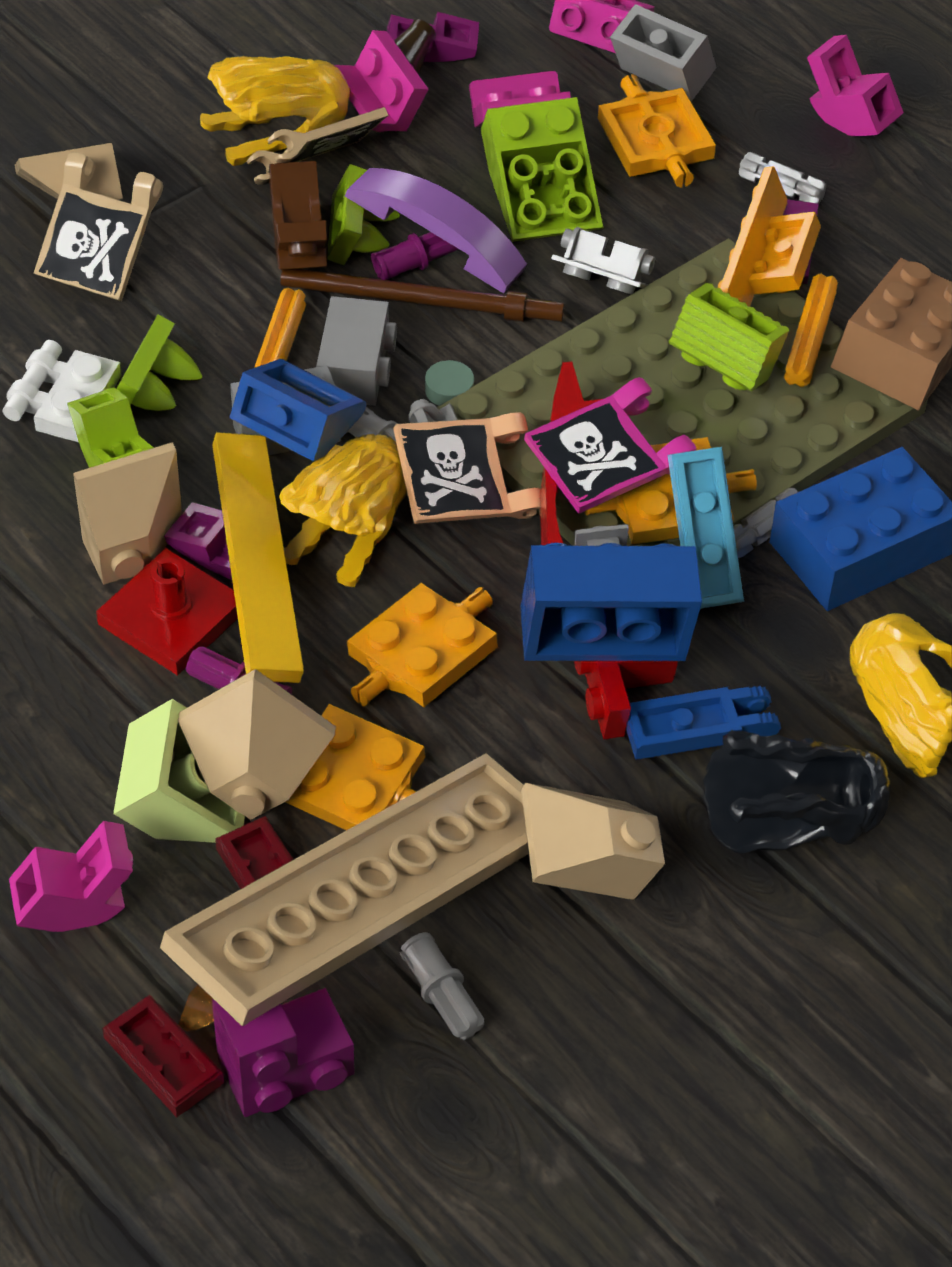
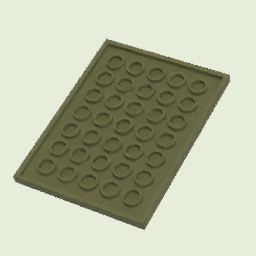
(777, 429)

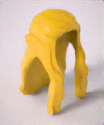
(275, 88)
(352, 492)
(903, 691)

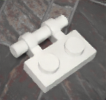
(73, 380)

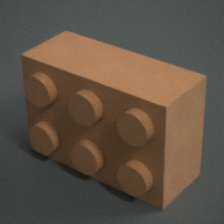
(901, 335)

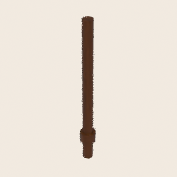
(513, 305)

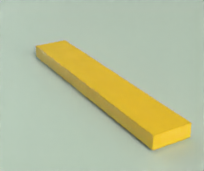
(257, 557)

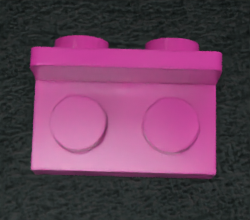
(591, 19)
(385, 80)
(513, 91)

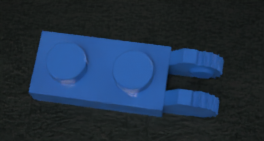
(698, 720)

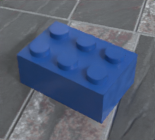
(863, 528)
(610, 602)

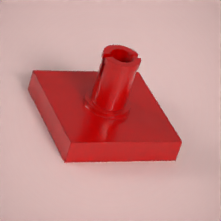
(169, 611)

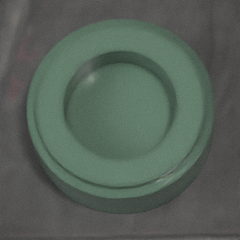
(447, 380)

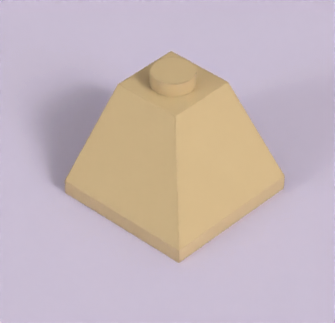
(47, 171)
(128, 510)
(254, 742)
(590, 842)

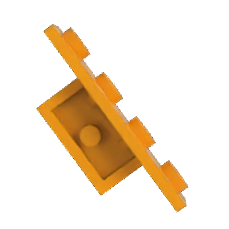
(771, 246)

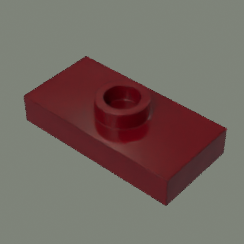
(252, 851)
(163, 1055)

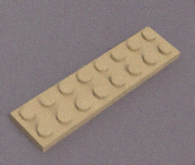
(353, 891)

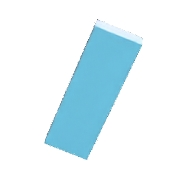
(707, 522)

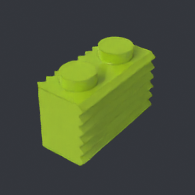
(728, 337)

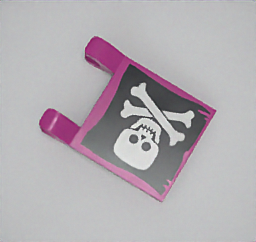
(600, 449)

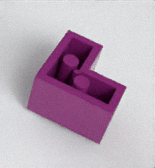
(283, 1052)

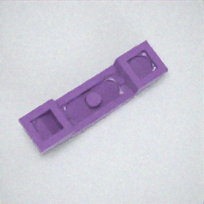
(447, 216)

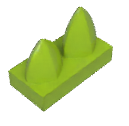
(349, 223)
(161, 357)

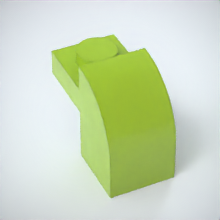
(106, 427)

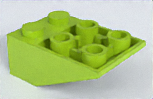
(541, 168)

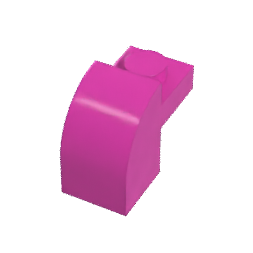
(846, 97)
(73, 889)

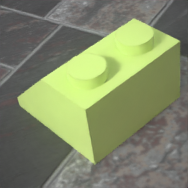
(163, 785)

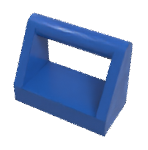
(291, 416)

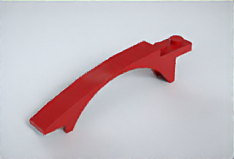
(606, 679)

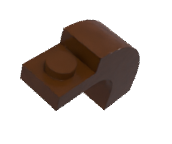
(296, 216)

